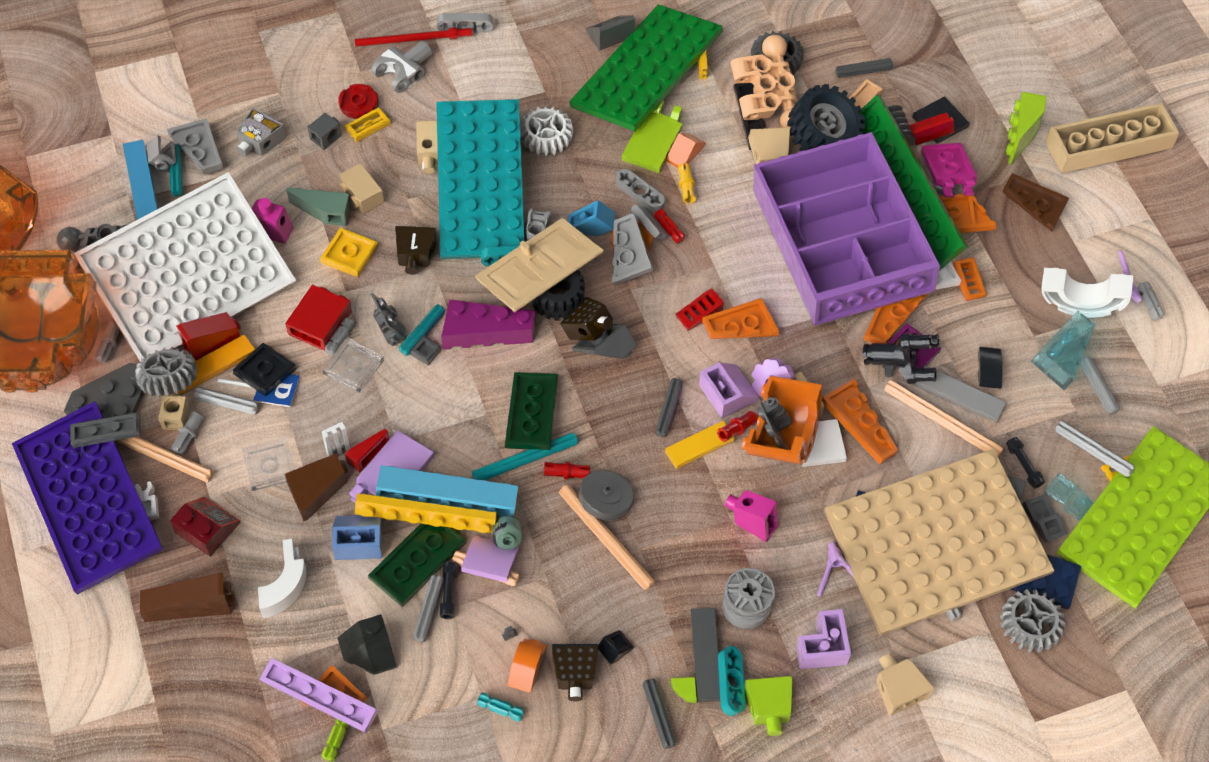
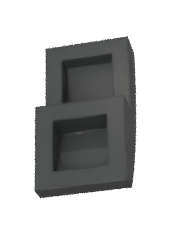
(1043, 518)

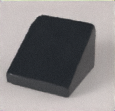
(614, 646)

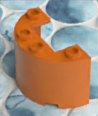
(802, 404)

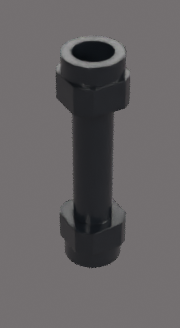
(1034, 478)
(447, 608)

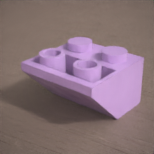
(727, 388)

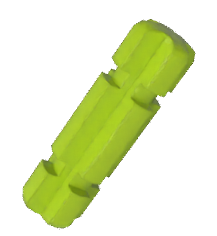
(334, 741)

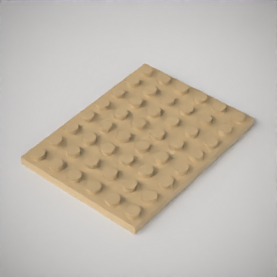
(937, 541)

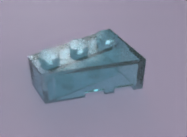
(1065, 350)

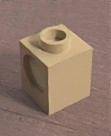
(173, 420)

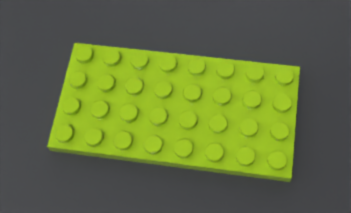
(1141, 518)

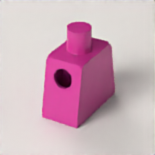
(273, 219)
(754, 513)

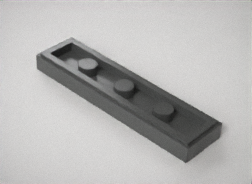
(705, 654)

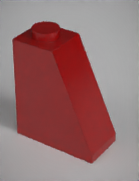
(208, 334)

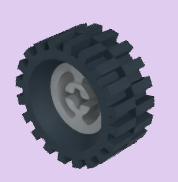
(833, 112)

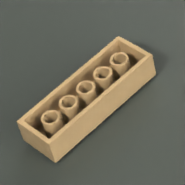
(1111, 137)

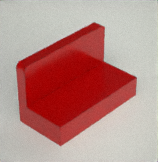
(932, 128)

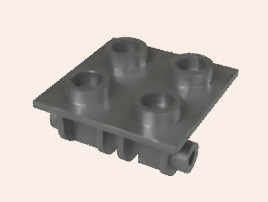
(387, 321)

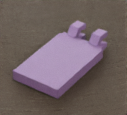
(397, 452)

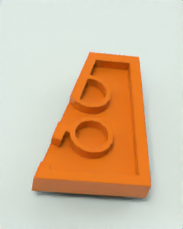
(741, 321)

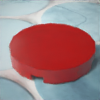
(358, 100)

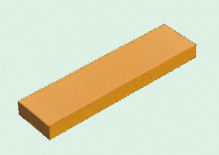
(220, 361)

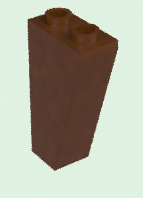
(188, 599)

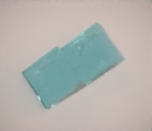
(1068, 494)

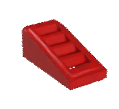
(709, 299)
(364, 452)

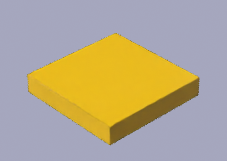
(349, 252)

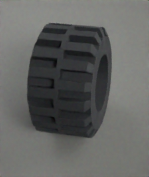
(561, 305)

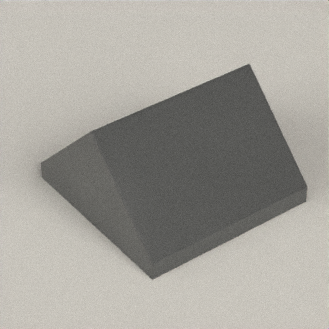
(611, 31)

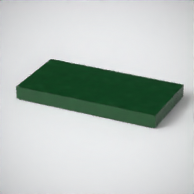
(531, 411)
(416, 561)

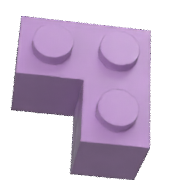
(828, 646)

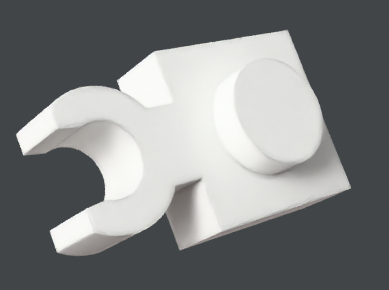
(149, 500)

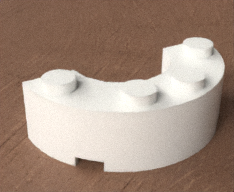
(1089, 299)

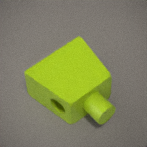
(770, 702)

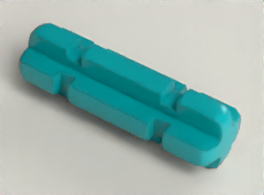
(500, 707)

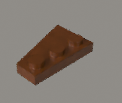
(1036, 200)

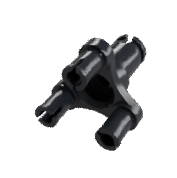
(903, 354)

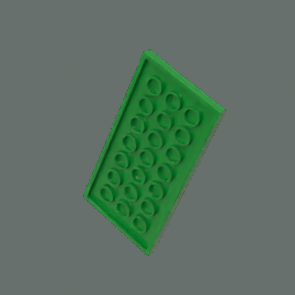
(646, 67)

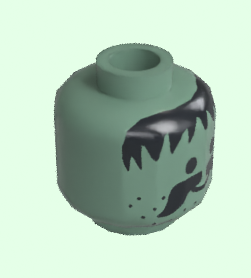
(507, 532)

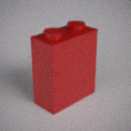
(318, 316)

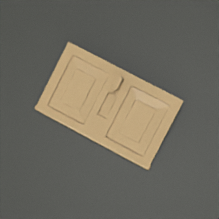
(538, 264)

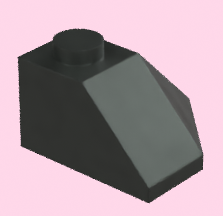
(368, 646)

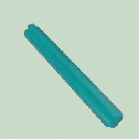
(523, 458)

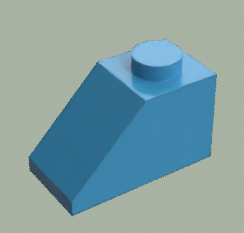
(593, 219)

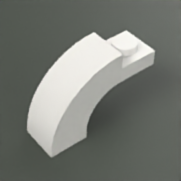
(287, 588)

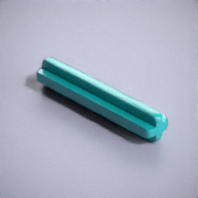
(176, 174)
(422, 329)

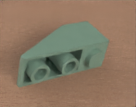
(328, 207)

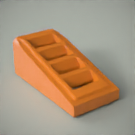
(971, 265)

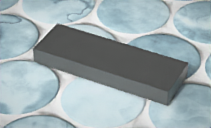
(105, 430)

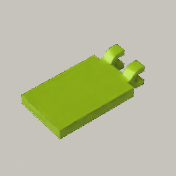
(654, 139)

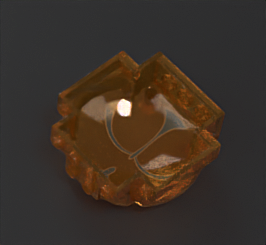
(44, 317)

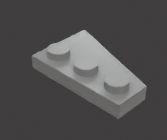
(198, 144)

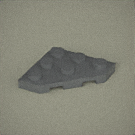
(114, 393)

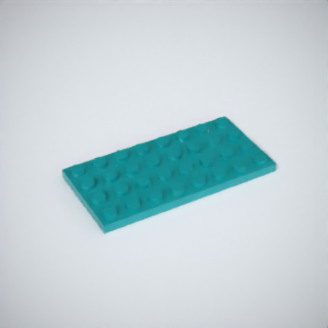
(479, 176)

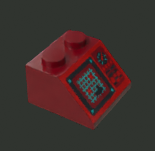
(204, 524)

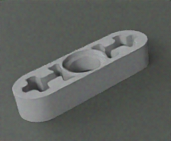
(483, 21)
(636, 182)

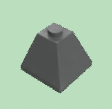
(611, 343)

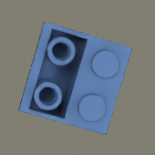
(357, 537)

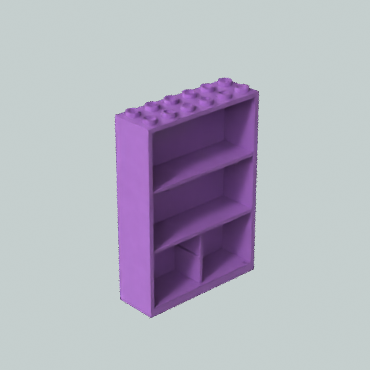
(844, 228)

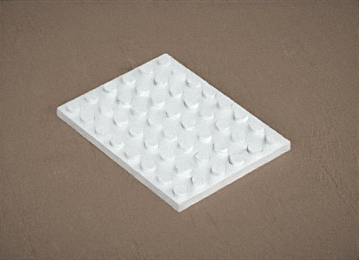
(185, 265)

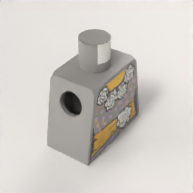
(259, 133)

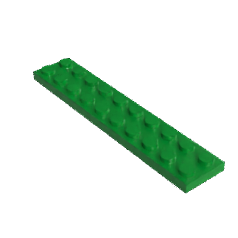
(914, 183)

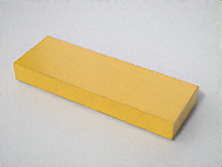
(696, 446)

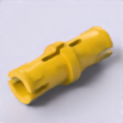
(686, 183)

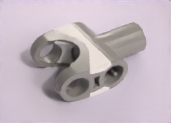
(402, 64)

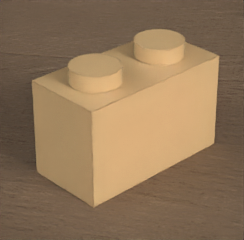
(362, 188)

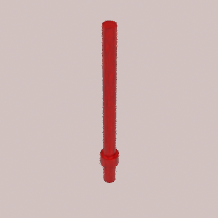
(451, 33)

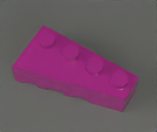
(486, 324)

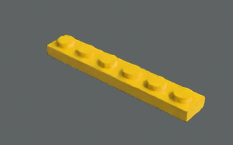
(424, 513)

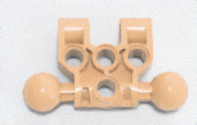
(774, 71)

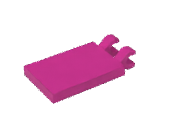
(949, 166)

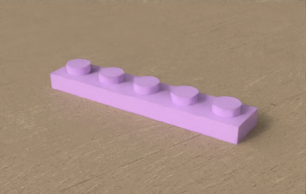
(318, 695)

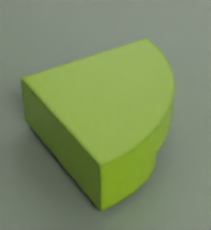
(685, 688)

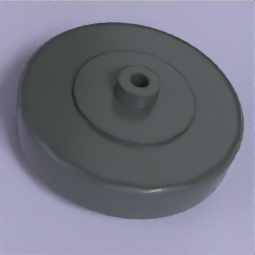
(605, 495)

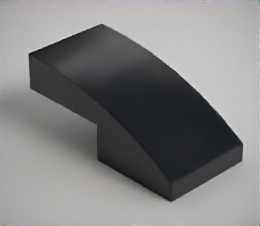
(990, 367)

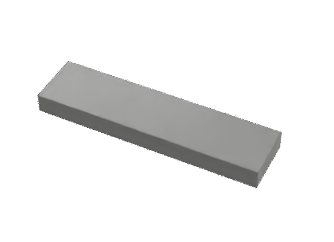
(964, 396)

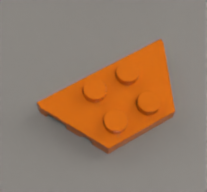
(968, 214)

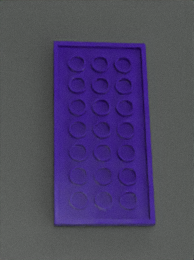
(86, 501)

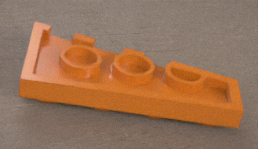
(890, 318)
(860, 421)

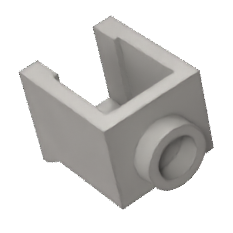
(158, 157)

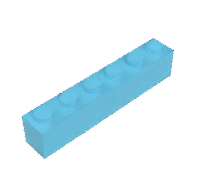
(447, 490)

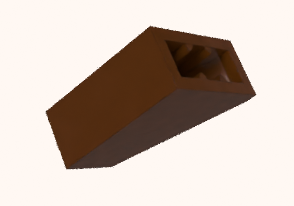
(316, 483)

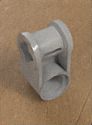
(537, 222)

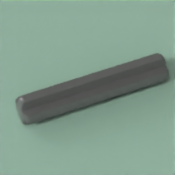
(864, 67)
(668, 407)
(659, 713)

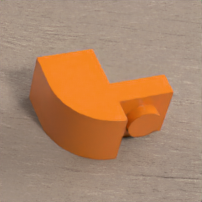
(526, 664)

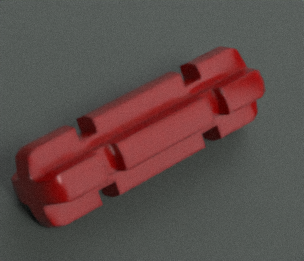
(669, 226)

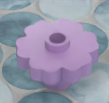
(768, 368)

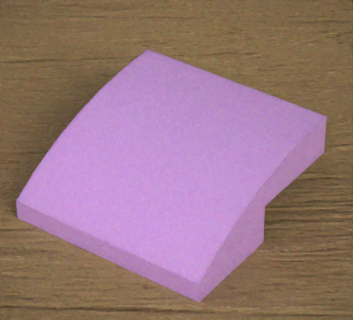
(488, 560)

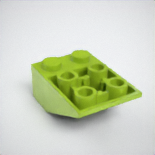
(1024, 123)

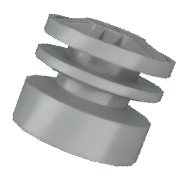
(745, 610)

